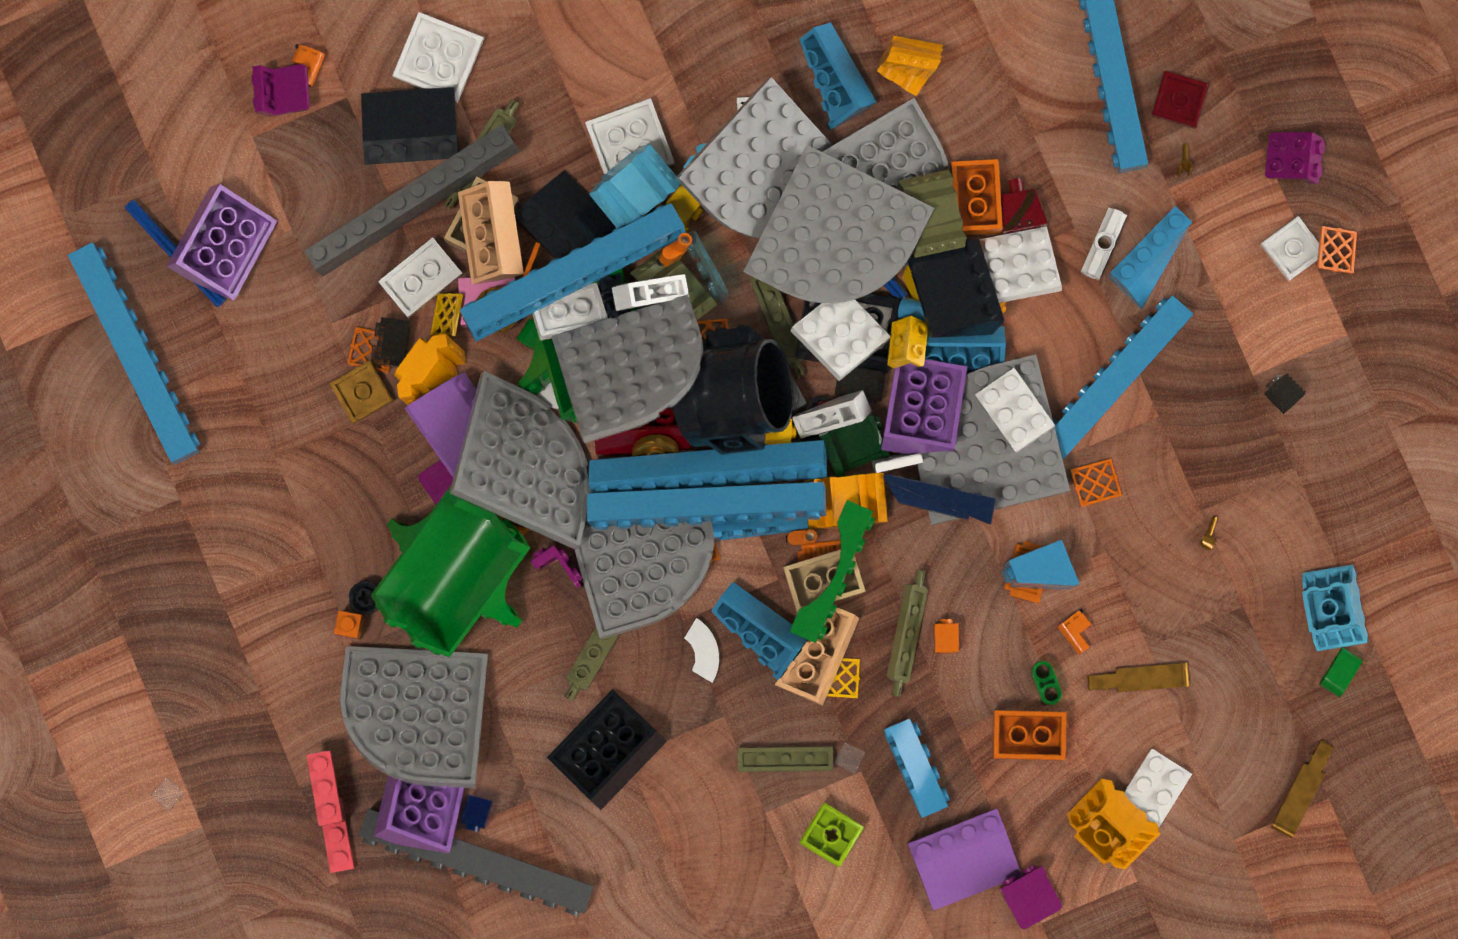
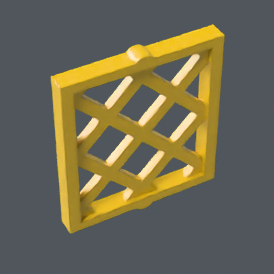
(441, 307)
(856, 678)

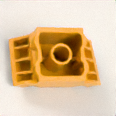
(909, 62)
(428, 367)
(860, 489)
(1111, 825)

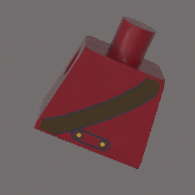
(1021, 209)

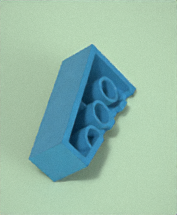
(836, 75)
(1146, 262)
(968, 351)
(755, 528)
(759, 628)
(915, 768)

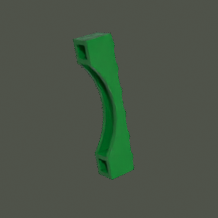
(851, 526)

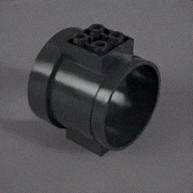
(737, 394)

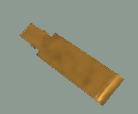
(1142, 678)
(1302, 791)

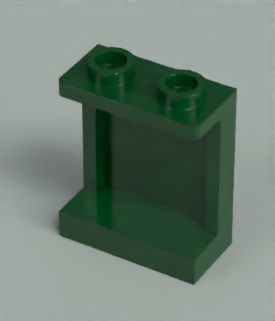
(854, 445)

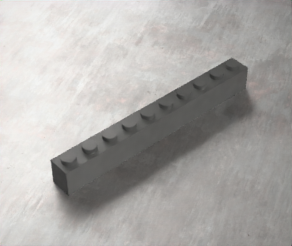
(412, 200)
(494, 867)

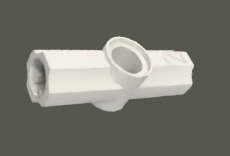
(1108, 230)

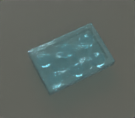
(707, 269)

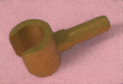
(1185, 164)
(1207, 541)

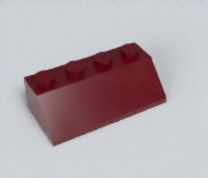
(624, 441)

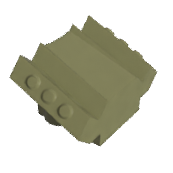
(945, 224)
(699, 298)

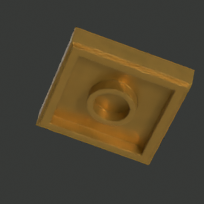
(361, 392)

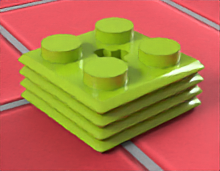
(827, 819)

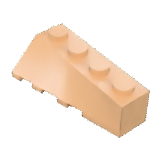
(818, 662)

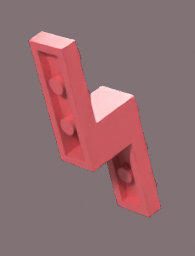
(330, 811)

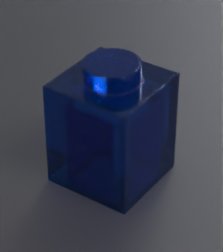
(476, 813)

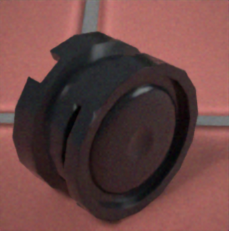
(361, 599)

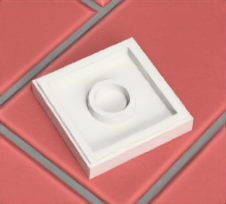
(1292, 248)
(896, 461)

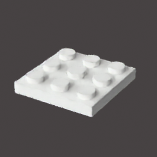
(437, 55)
(627, 131)
(1021, 264)
(840, 335)

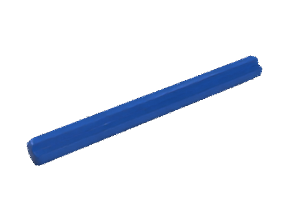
(165, 243)

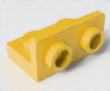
(907, 342)

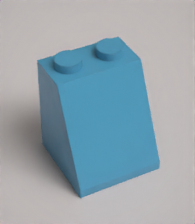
(1042, 568)

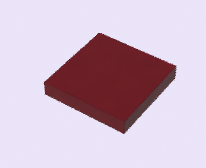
(1180, 99)

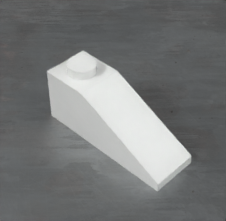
(649, 292)
(833, 414)

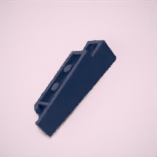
(941, 499)

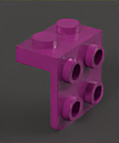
(280, 90)
(1295, 156)
(436, 481)
(545, 557)
(1030, 896)

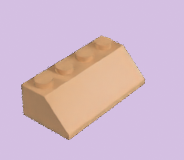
(490, 232)

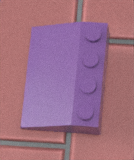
(222, 242)
(924, 408)
(444, 417)
(418, 815)
(964, 859)

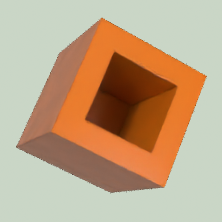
(349, 625)
(946, 637)

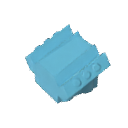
(634, 186)
(1334, 608)

